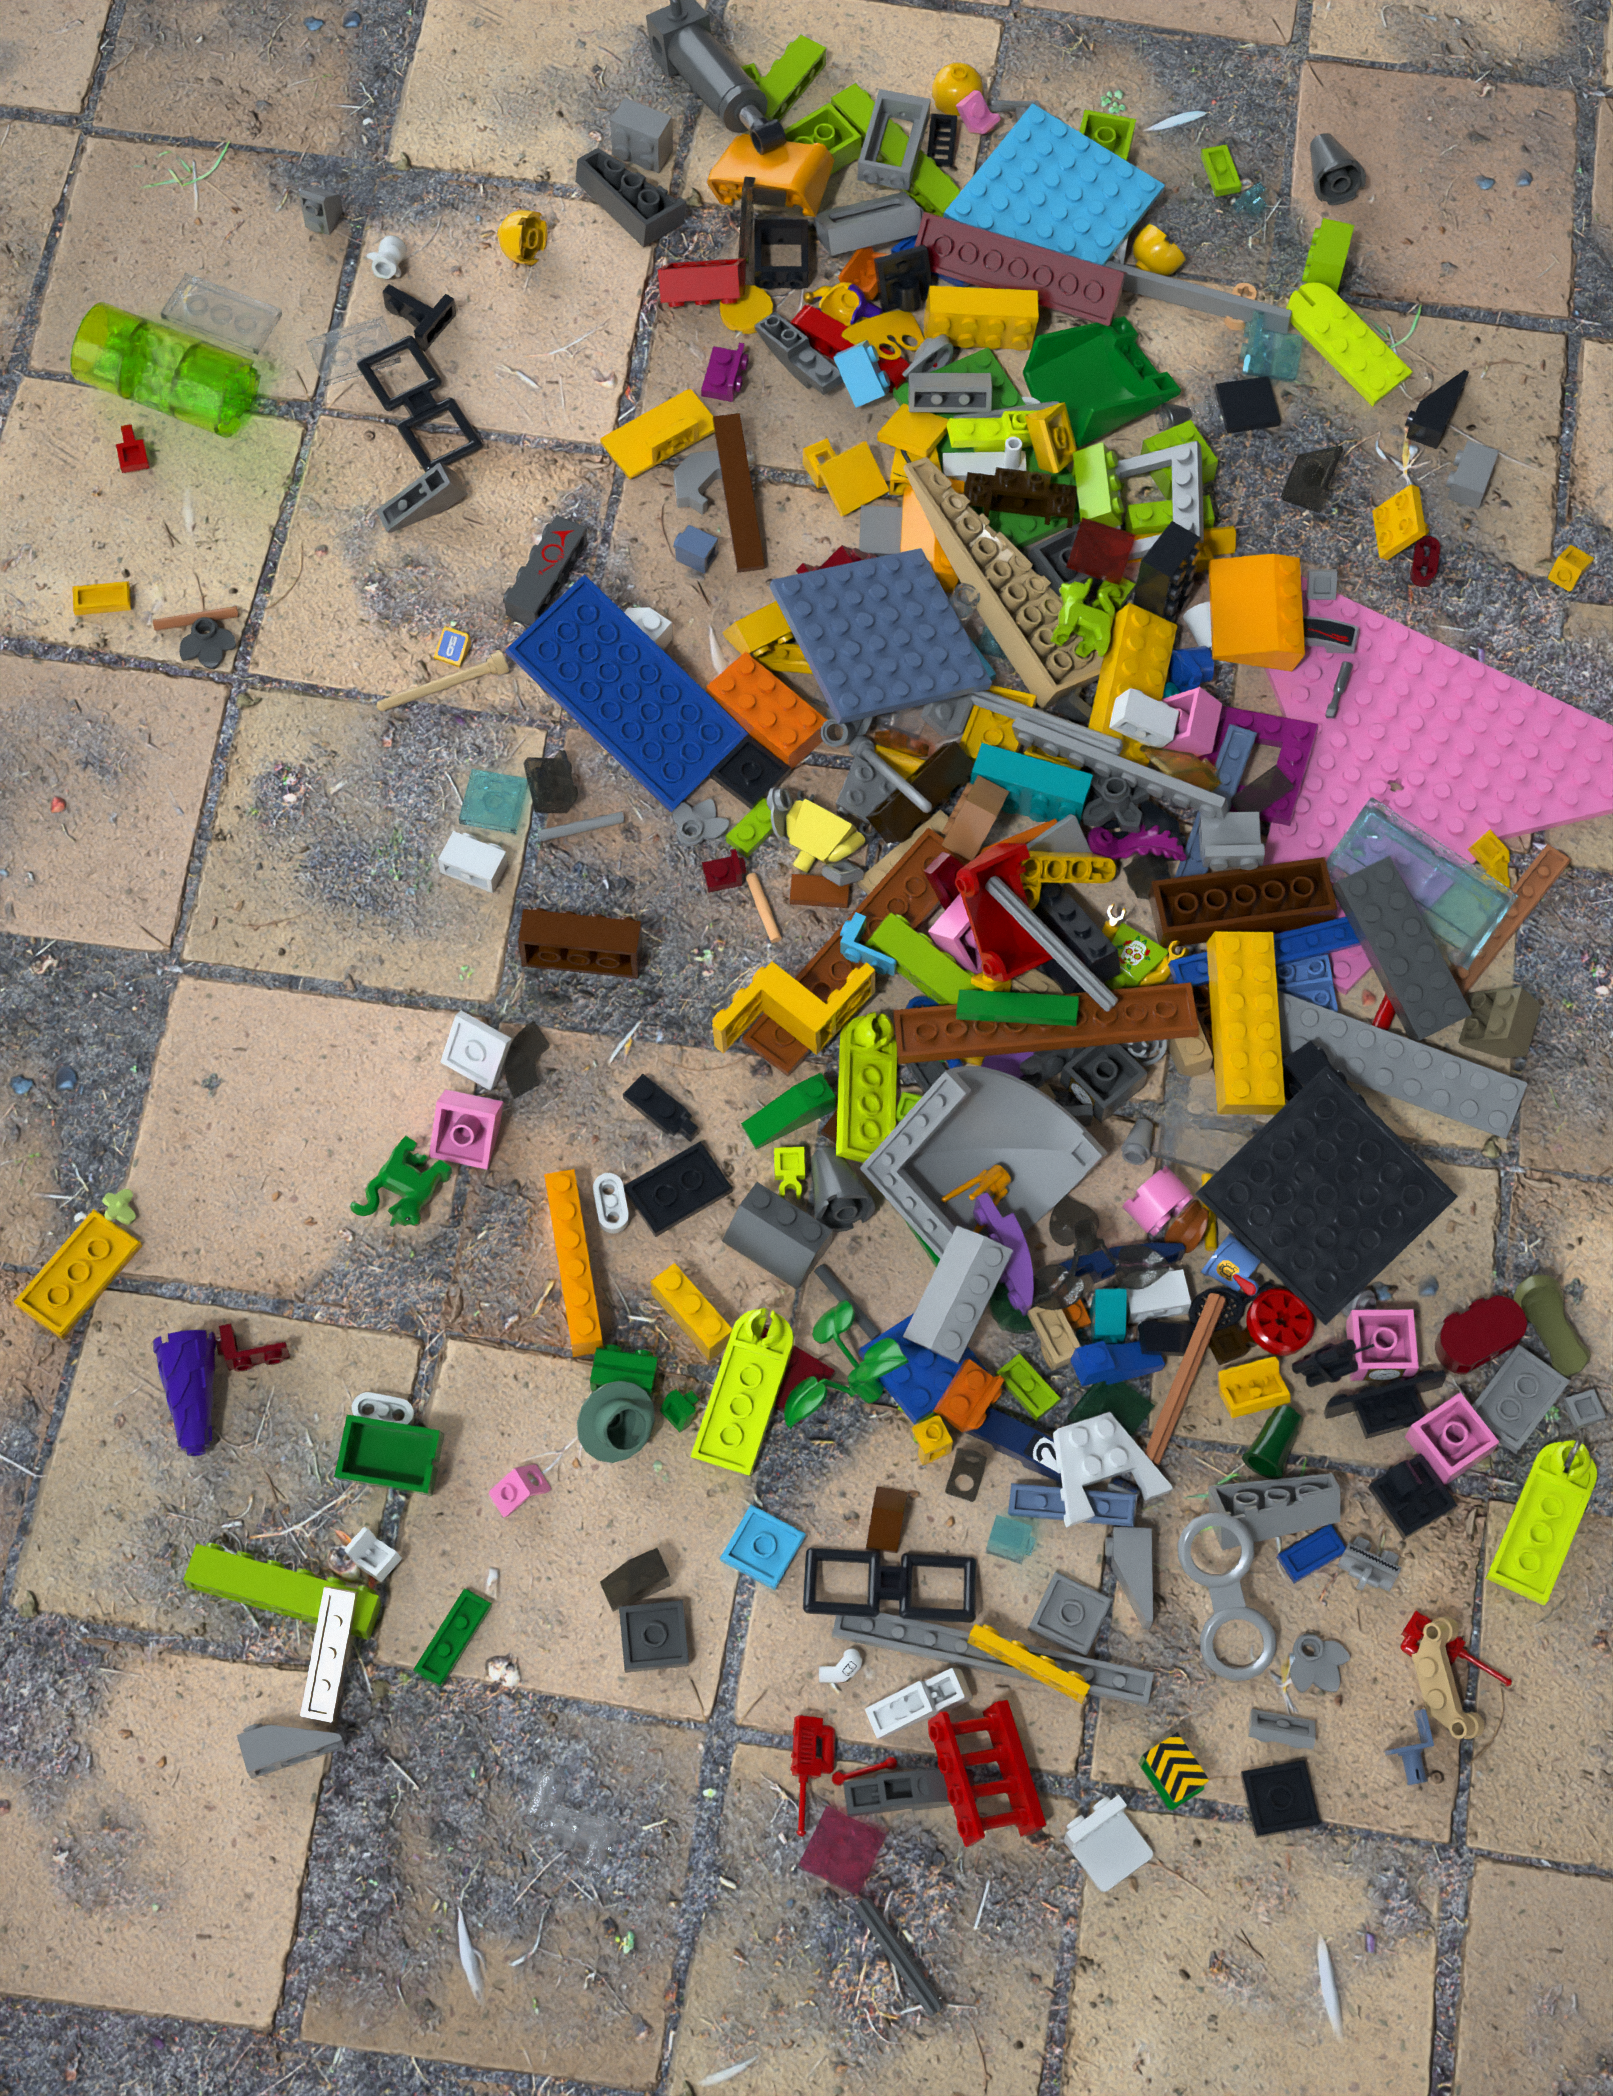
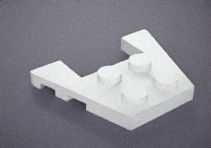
(1096, 1452)

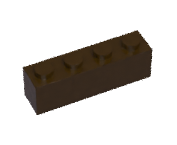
(934, 780)

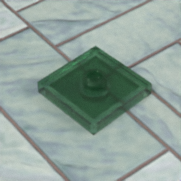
(1118, 1399)

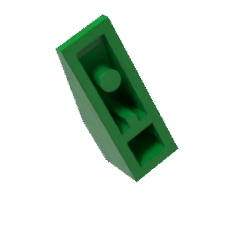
(790, 1111)

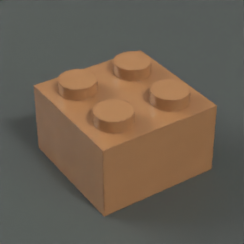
(973, 817)

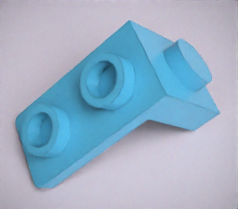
(853, 951)

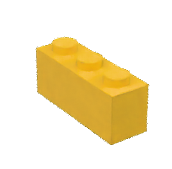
(691, 1311)

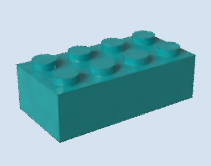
(1034, 785)

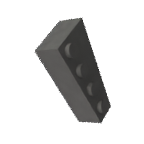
(628, 198)

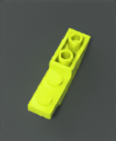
(989, 433)

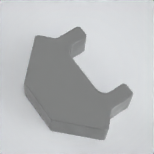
(694, 478)

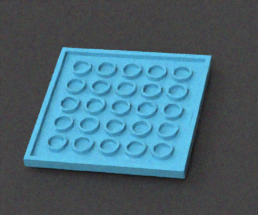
(1056, 190)

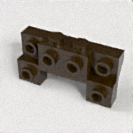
(1021, 494)

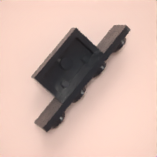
(1389, 1406)

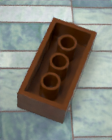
(580, 943)

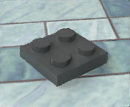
(653, 1636)

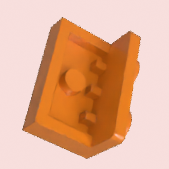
(861, 271)

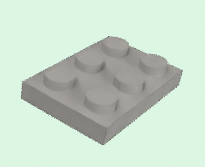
(1519, 1397)

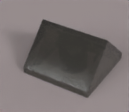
(1312, 478)

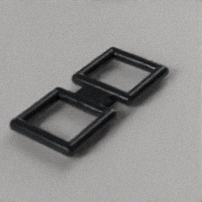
(419, 403)
(890, 1584)

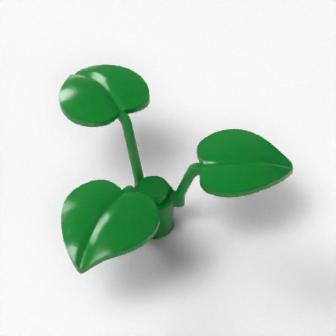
(863, 1381)

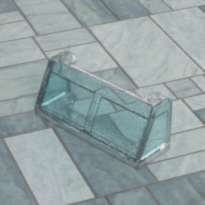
(1453, 896)

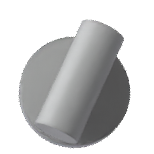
(1363, 1301)

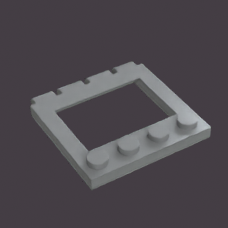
(1186, 487)

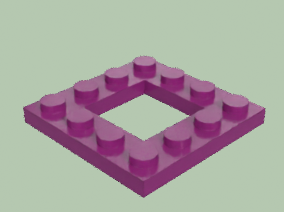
(1296, 744)

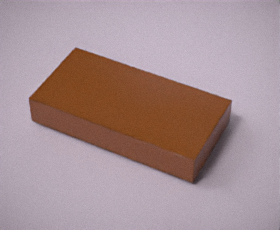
(817, 891)

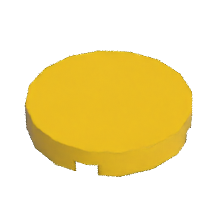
(747, 311)

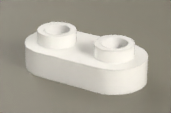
(610, 1204)
(384, 1407)

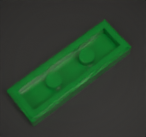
(452, 1638)

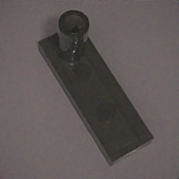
(753, 196)

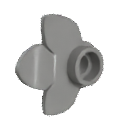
(779, 803)
(700, 820)
(1319, 1668)

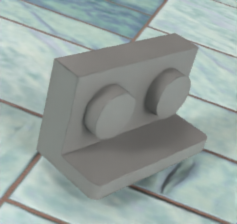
(948, 715)

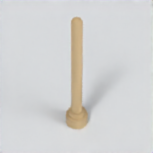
(493, 665)

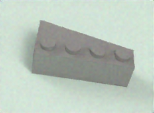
(1276, 1506)

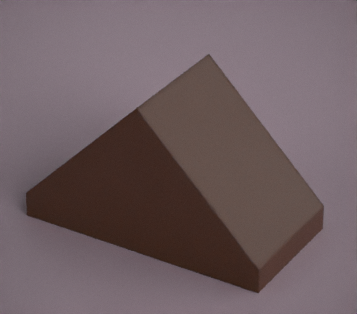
(886, 1519)

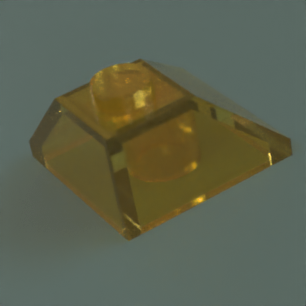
(1182, 766)

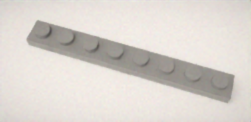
(1108, 764)

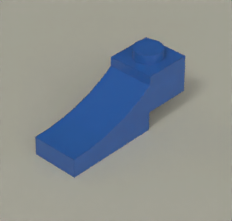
(1113, 1362)

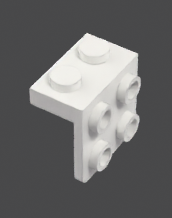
(1107, 1844)

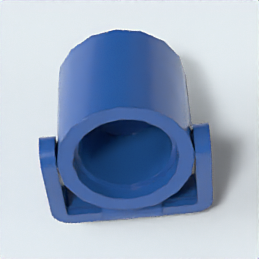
(1191, 667)

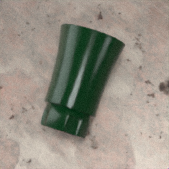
(1274, 1442)

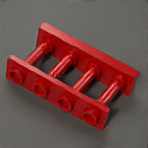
(1012, 1764)

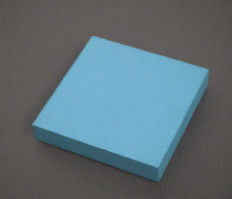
(763, 1547)

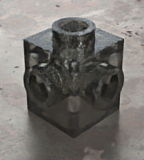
(1145, 870)

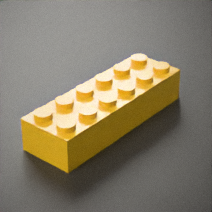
(1136, 660)
(1245, 1023)

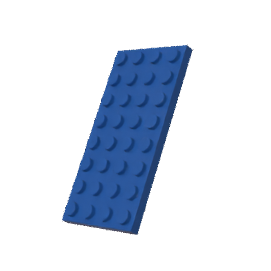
(626, 692)

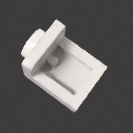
(372, 1555)

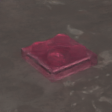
(841, 1851)

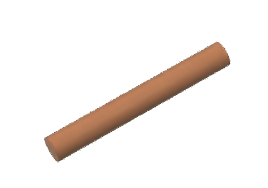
(189, 619)

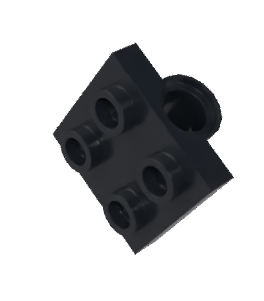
(903, 279)
(1412, 1496)

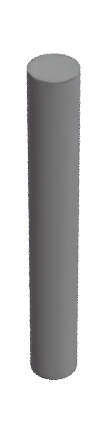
(580, 826)

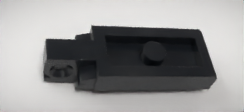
(660, 1108)

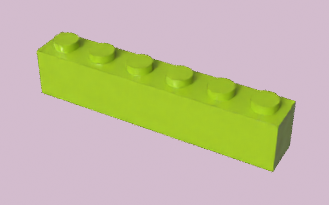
(273, 1587)

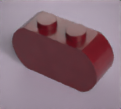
(1480, 1334)

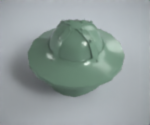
(615, 1421)

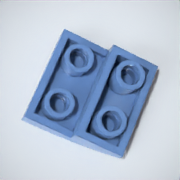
(1308, 981)

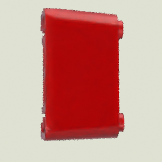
(1000, 939)

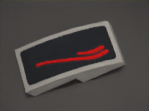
(1332, 634)

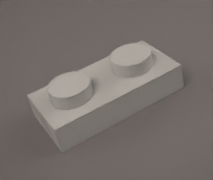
(1282, 1729)

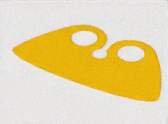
(880, 326)

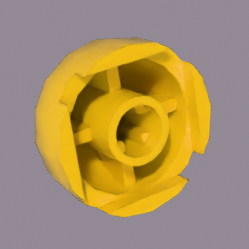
(953, 85)
(522, 236)
(1156, 253)

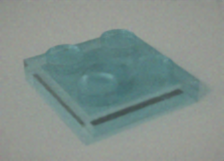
(493, 801)

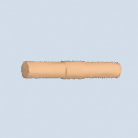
(763, 908)

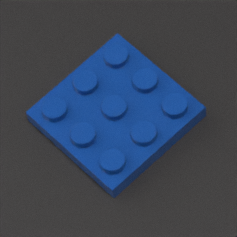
(921, 1381)

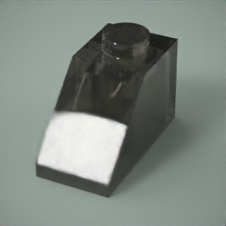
(636, 1580)

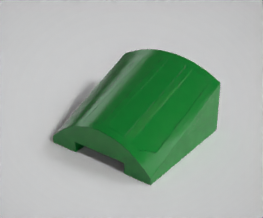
(1097, 376)

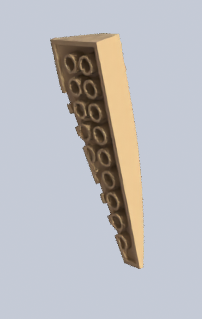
(1013, 599)

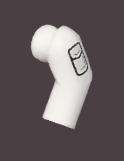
(844, 1670)

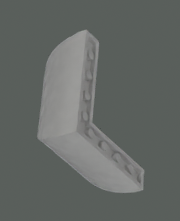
(967, 1126)

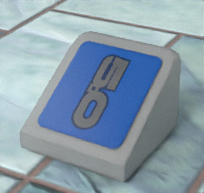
(1120, 1486)

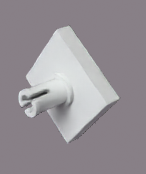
(475, 1050)

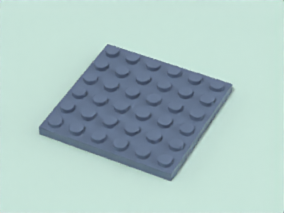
(880, 635)

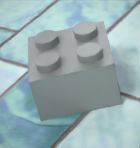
(641, 135)

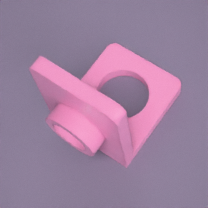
(517, 1488)

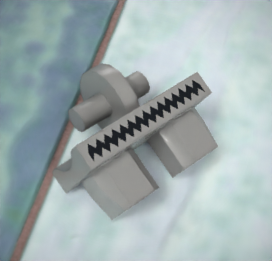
(1369, 1567)

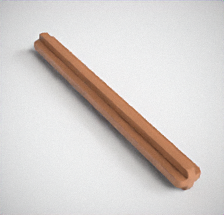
(1184, 1378)

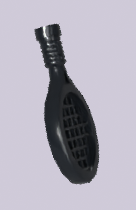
(1229, 1294)

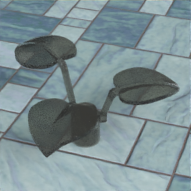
(1079, 1224)

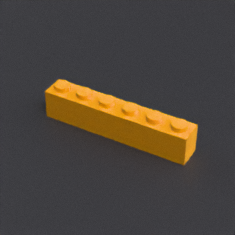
(573, 1262)

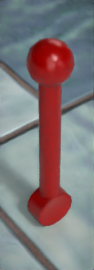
(838, 1778)

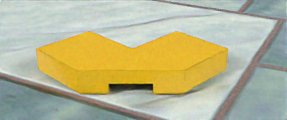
(1492, 856)

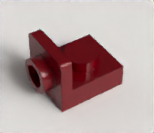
(724, 872)

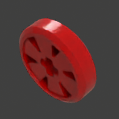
(1278, 1338)

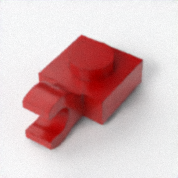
(132, 452)

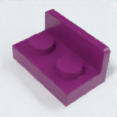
(724, 373)

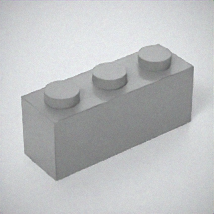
(949, 392)

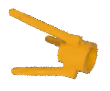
(991, 1182)

